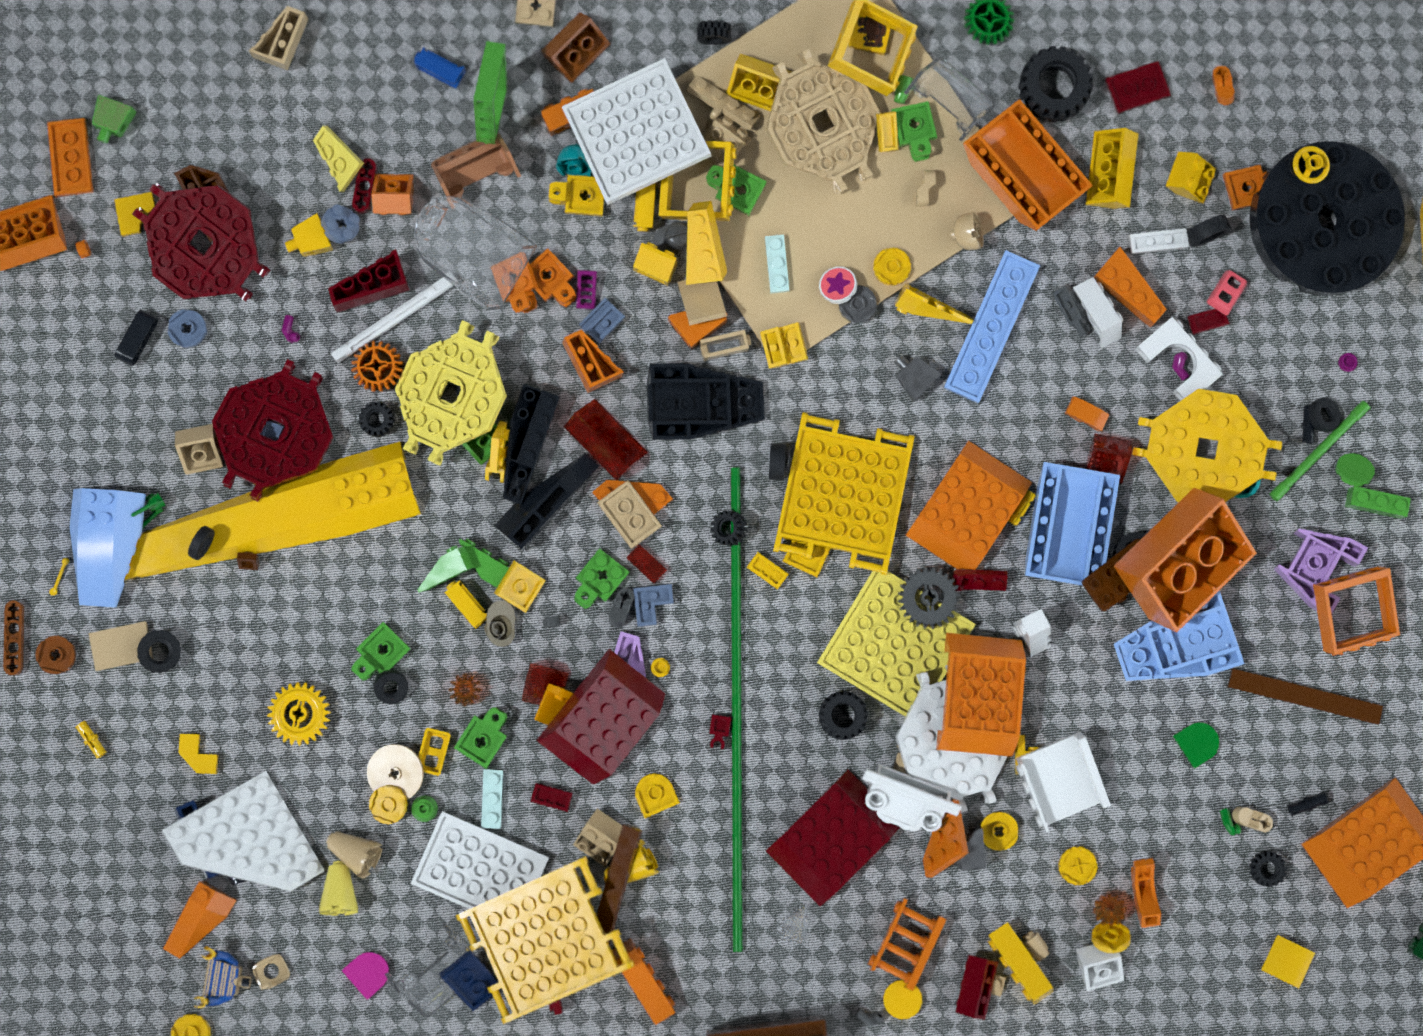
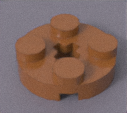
(50, 645)

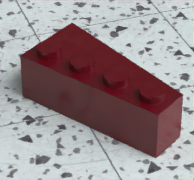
(370, 284)

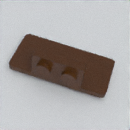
(1105, 583)

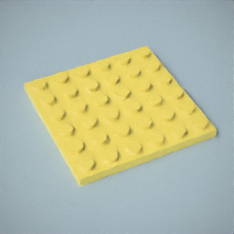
(884, 651)

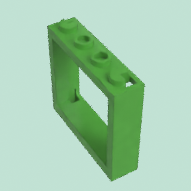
(491, 92)

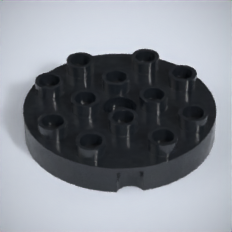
(1366, 228)

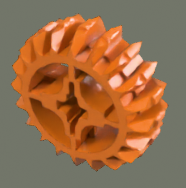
(376, 359)

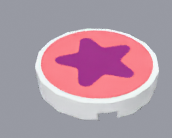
(838, 285)

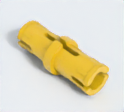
(91, 739)

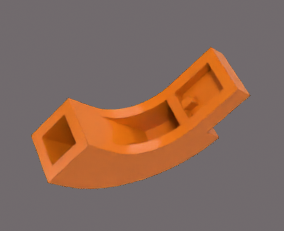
(1144, 893)

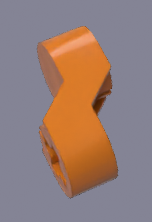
(1221, 77)

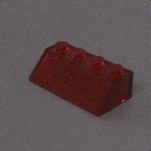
(605, 439)

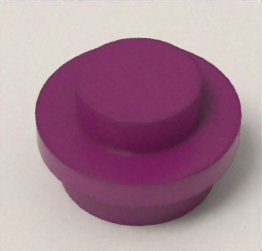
(1347, 362)

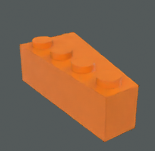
(1128, 286)
(645, 985)

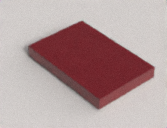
(1137, 87)

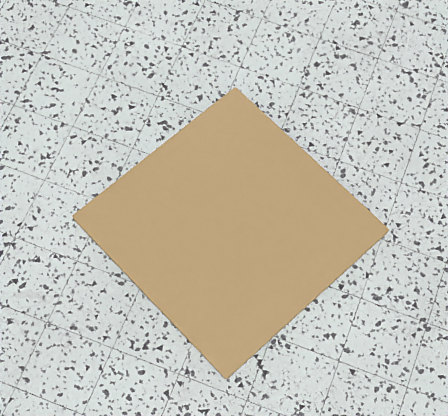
(818, 224)

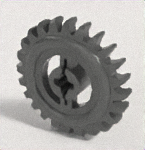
(927, 578)

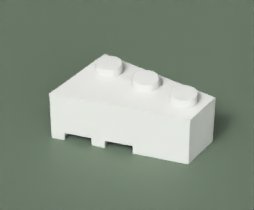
(1099, 311)
(1034, 632)

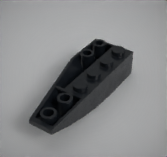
(526, 439)
(544, 501)

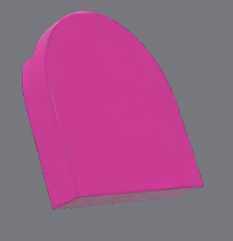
(367, 973)

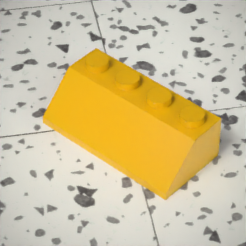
(753, 82)
(1112, 168)

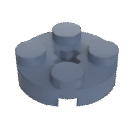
(344, 215)
(176, 328)

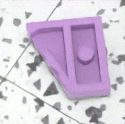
(630, 650)

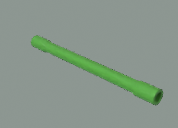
(1284, 486)

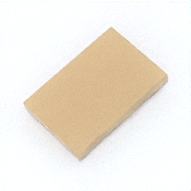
(701, 301)
(629, 514)
(117, 645)

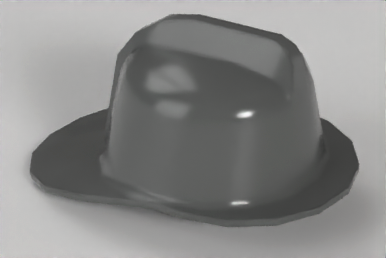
(672, 237)

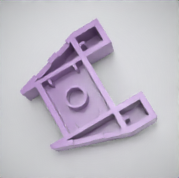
(1316, 562)

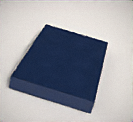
(469, 979)

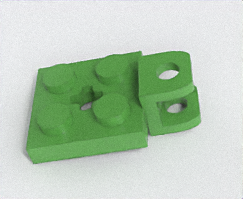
(918, 137)
(752, 184)
(592, 585)
(370, 652)
(486, 728)

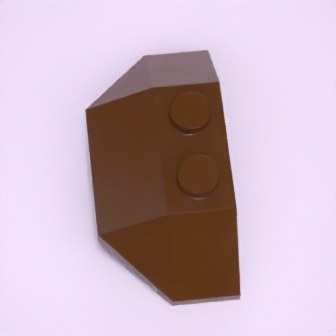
(196, 177)

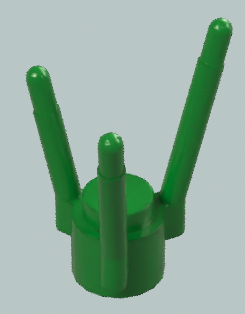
(154, 503)

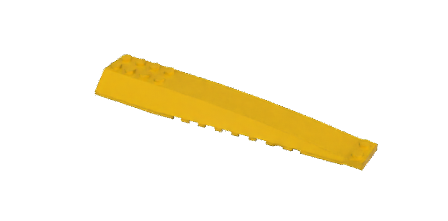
(320, 506)

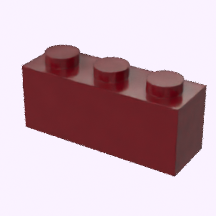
(976, 987)

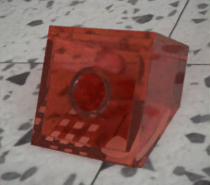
(1109, 455)

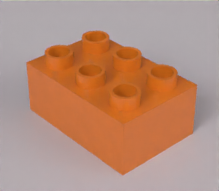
(1185, 559)

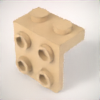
(725, 131)

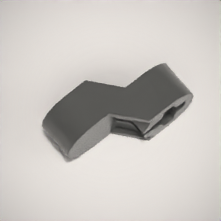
(623, 599)

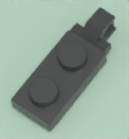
(1072, 309)

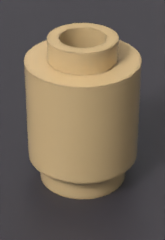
(1035, 945)

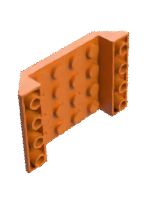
(982, 695)

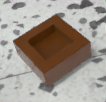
(247, 561)

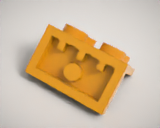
(552, 703)

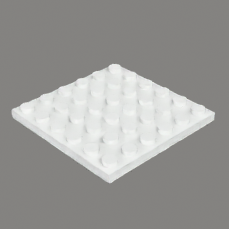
(636, 131)

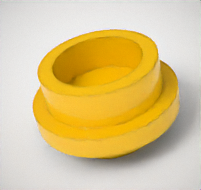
(660, 667)

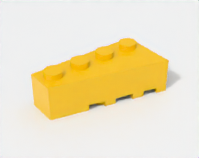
(704, 246)
(1020, 962)

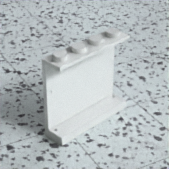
(1061, 779)

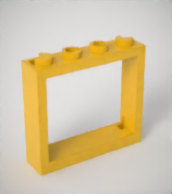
(886, 18)
(728, 189)

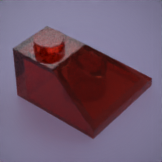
(538, 680)

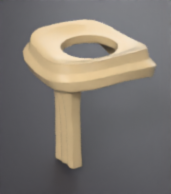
(263, 981)

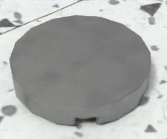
(860, 306)

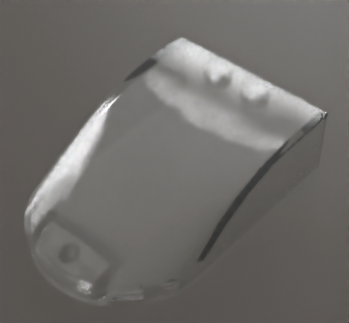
(472, 249)

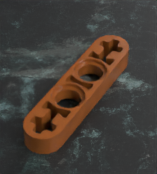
(9, 638)

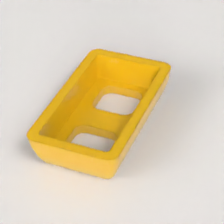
(427, 750)

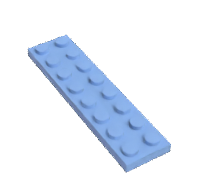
(991, 326)

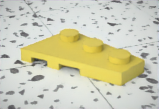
(339, 157)

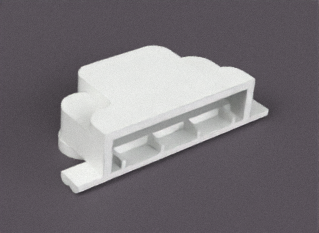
(907, 800)

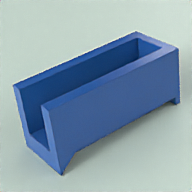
(439, 68)

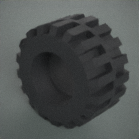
(855, 703)

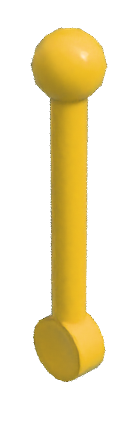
(53, 591)

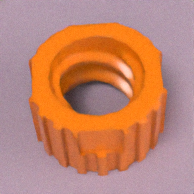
(83, 249)

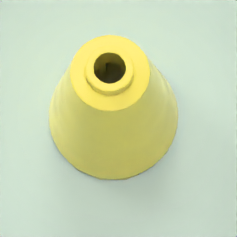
(338, 892)

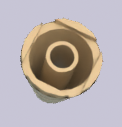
(355, 852)

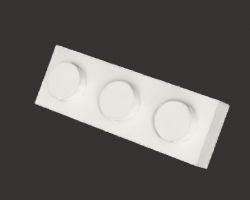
(1158, 241)

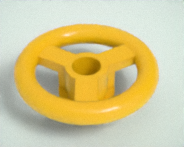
(1320, 161)

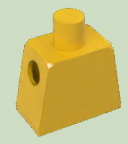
(309, 237)

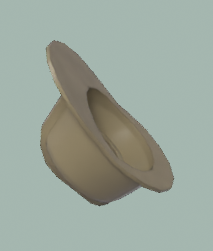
(500, 623)

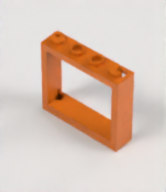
(1387, 606)

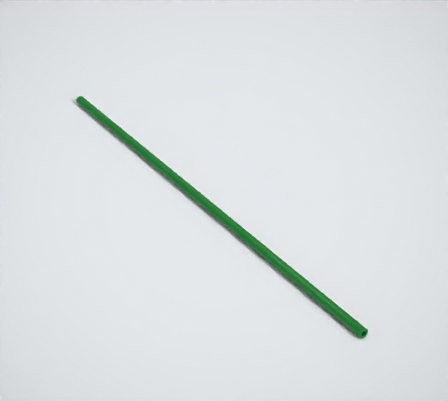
(736, 722)

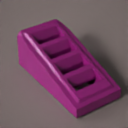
(586, 273)

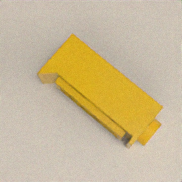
(645, 208)
(466, 603)

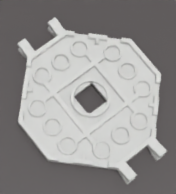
(951, 770)

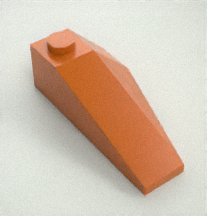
(199, 917)

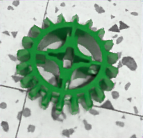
(982, 20)

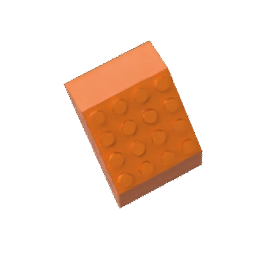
(1025, 166)
(969, 508)
(1369, 844)

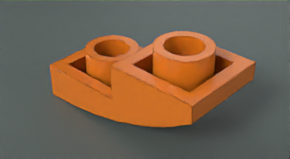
(1087, 413)

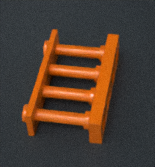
(927, 944)

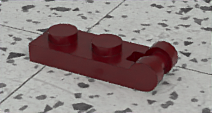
(980, 579)

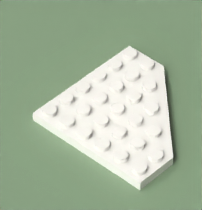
(246, 838)

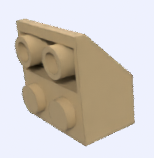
(599, 837)

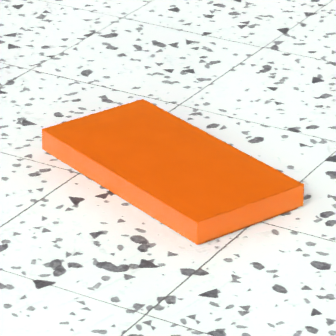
(70, 157)

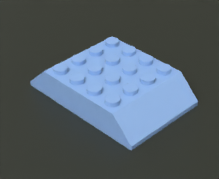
(1070, 523)

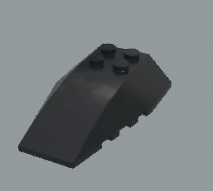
(698, 402)

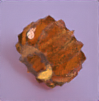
(469, 684)
(1108, 916)

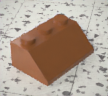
(575, 47)

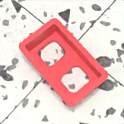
(1223, 285)

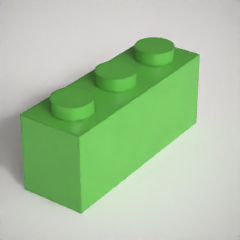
(1377, 502)

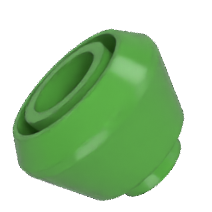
(429, 805)

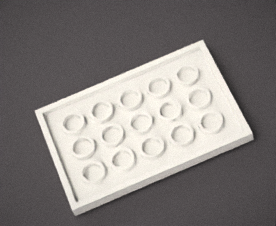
(473, 863)

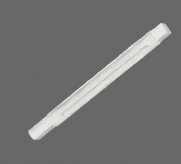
(391, 319)

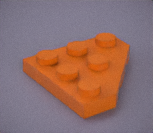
(652, 494)
(945, 844)

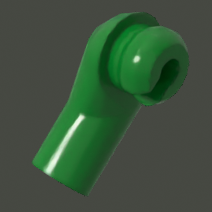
(1228, 824)

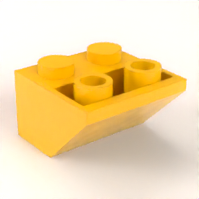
(1191, 176)
(655, 263)

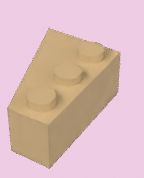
(282, 38)

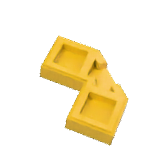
(189, 751)

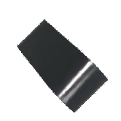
(136, 337)

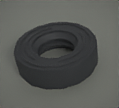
(1316, 418)
(201, 542)
(398, 695)

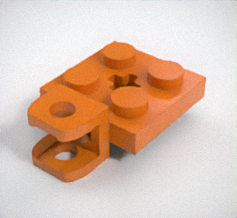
(1234, 182)
(558, 283)
(523, 293)

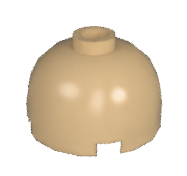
(967, 231)

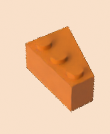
(590, 362)

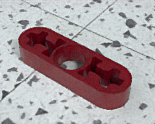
(357, 198)

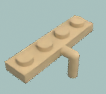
(722, 104)

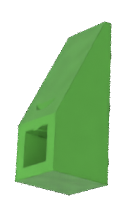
(487, 567)

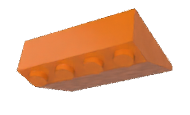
(30, 232)

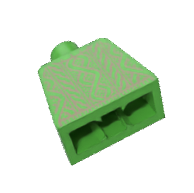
(111, 118)

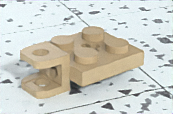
(542, 17)

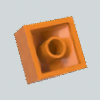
(392, 194)

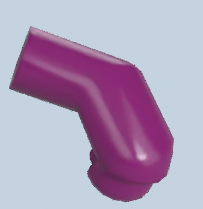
(287, 331)
(1178, 365)

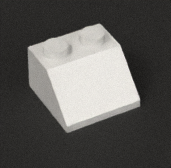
(1099, 967)

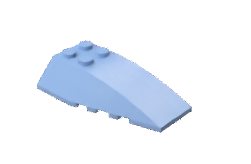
(104, 542)
(1197, 649)

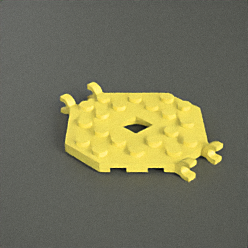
(425, 379)

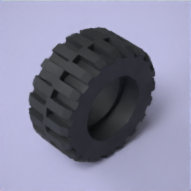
(1063, 61)

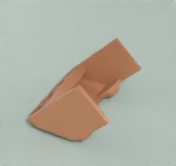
(472, 164)

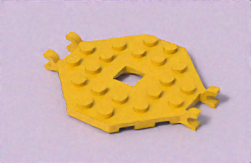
(1213, 417)

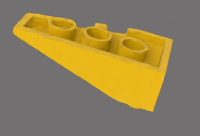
(921, 304)

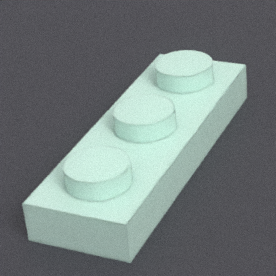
(777, 264)
(492, 799)

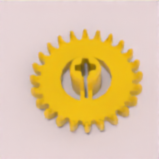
(294, 732)

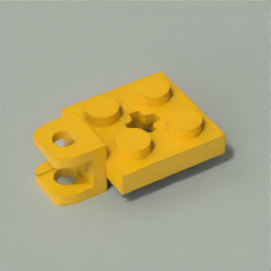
(571, 198)
(498, 452)

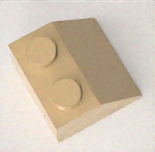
(198, 449)

